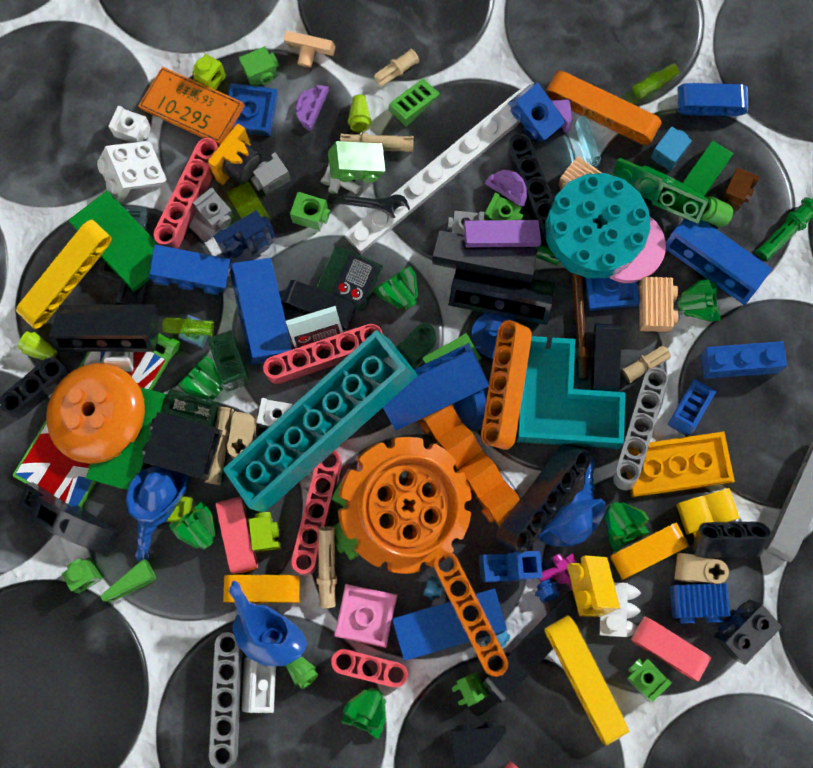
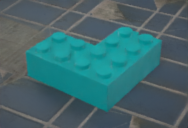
(563, 415)

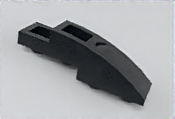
(66, 521)

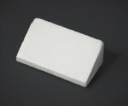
(258, 687)

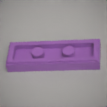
(502, 233)

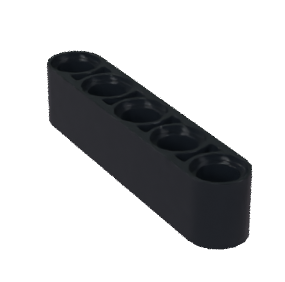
(532, 180)
(543, 498)
(529, 651)

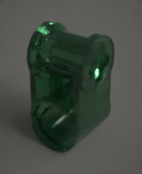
(413, 348)

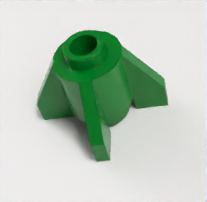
(399, 289)
(700, 301)
(202, 380)
(624, 524)
(195, 527)
(366, 712)

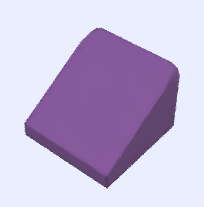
(564, 109)

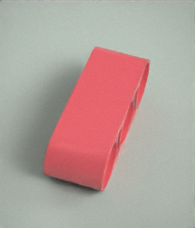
(236, 535)
(671, 649)
(357, 663)

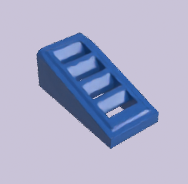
(683, 421)

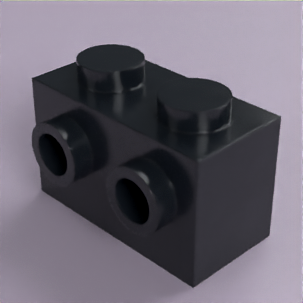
(747, 631)

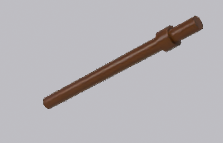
(581, 350)

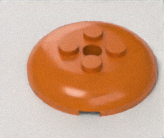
(112, 425)

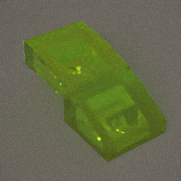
(246, 201)

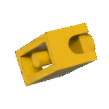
(593, 586)

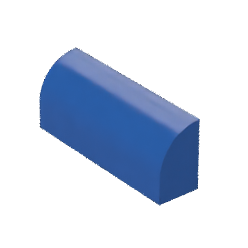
(718, 259)
(259, 309)
(437, 386)
(441, 628)

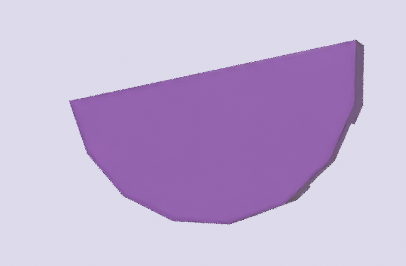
(310, 104)
(509, 185)

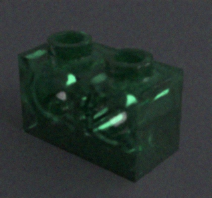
(228, 361)

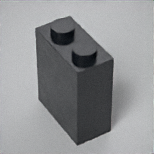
(181, 445)

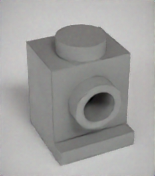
(270, 175)
(207, 203)
(455, 225)

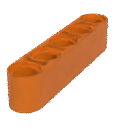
(604, 108)
(506, 385)
(480, 623)

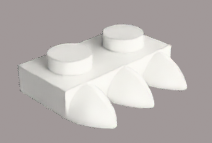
(616, 622)

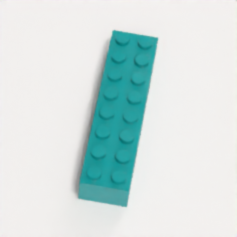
(319, 422)

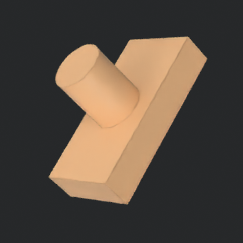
(308, 46)

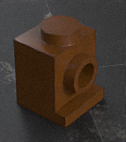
(740, 188)

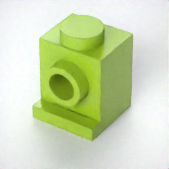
(205, 69)
(264, 532)

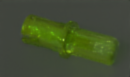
(655, 81)
(188, 326)

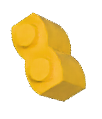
(707, 508)

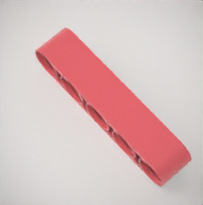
(178, 204)
(311, 351)
(312, 524)

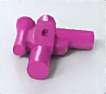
(560, 572)

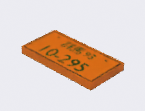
(191, 105)

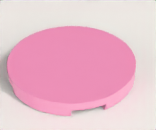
(649, 258)

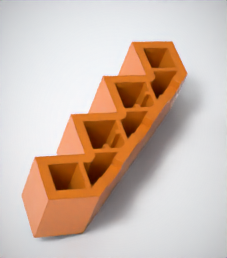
(481, 472)

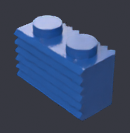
(699, 601)

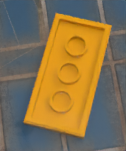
(683, 465)

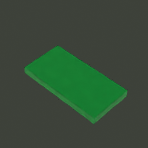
(130, 244)
(123, 468)

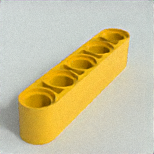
(63, 274)
(586, 680)

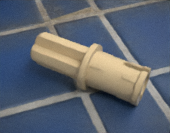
(396, 67)
(645, 363)

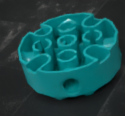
(574, 220)

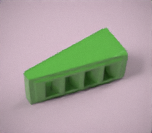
(404, 117)
(135, 579)

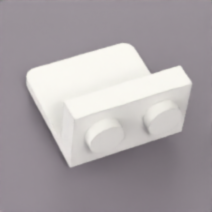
(129, 168)

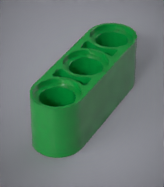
(708, 168)

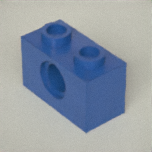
(548, 116)

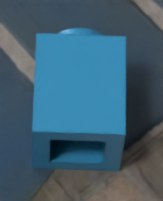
(671, 148)

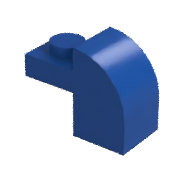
(510, 567)

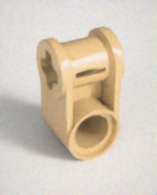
(242, 432)
(696, 569)

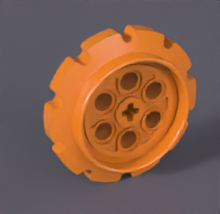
(363, 509)

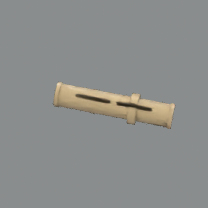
(389, 143)
(223, 422)
(326, 578)

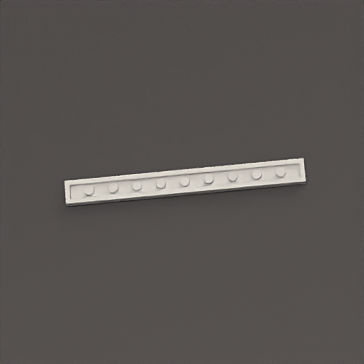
(436, 175)

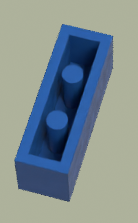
(188, 269)
(743, 360)

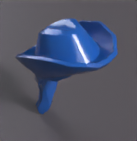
(152, 500)
(578, 519)
(264, 632)

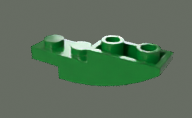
(662, 190)

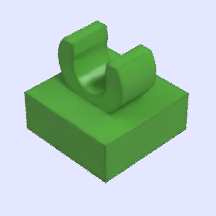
(471, 689)

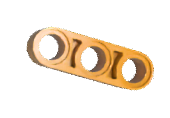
(649, 551)
(265, 588)

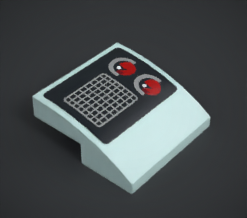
(314, 327)

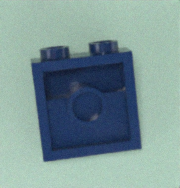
(249, 232)

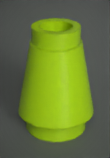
(359, 115)
(35, 346)

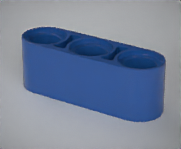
(712, 99)

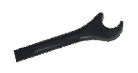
(386, 205)

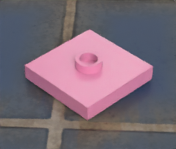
(365, 615)

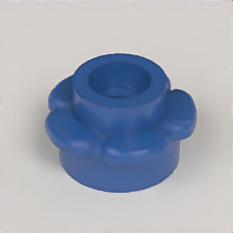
(547, 591)

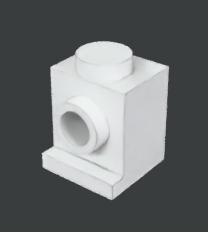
(121, 126)
(266, 411)

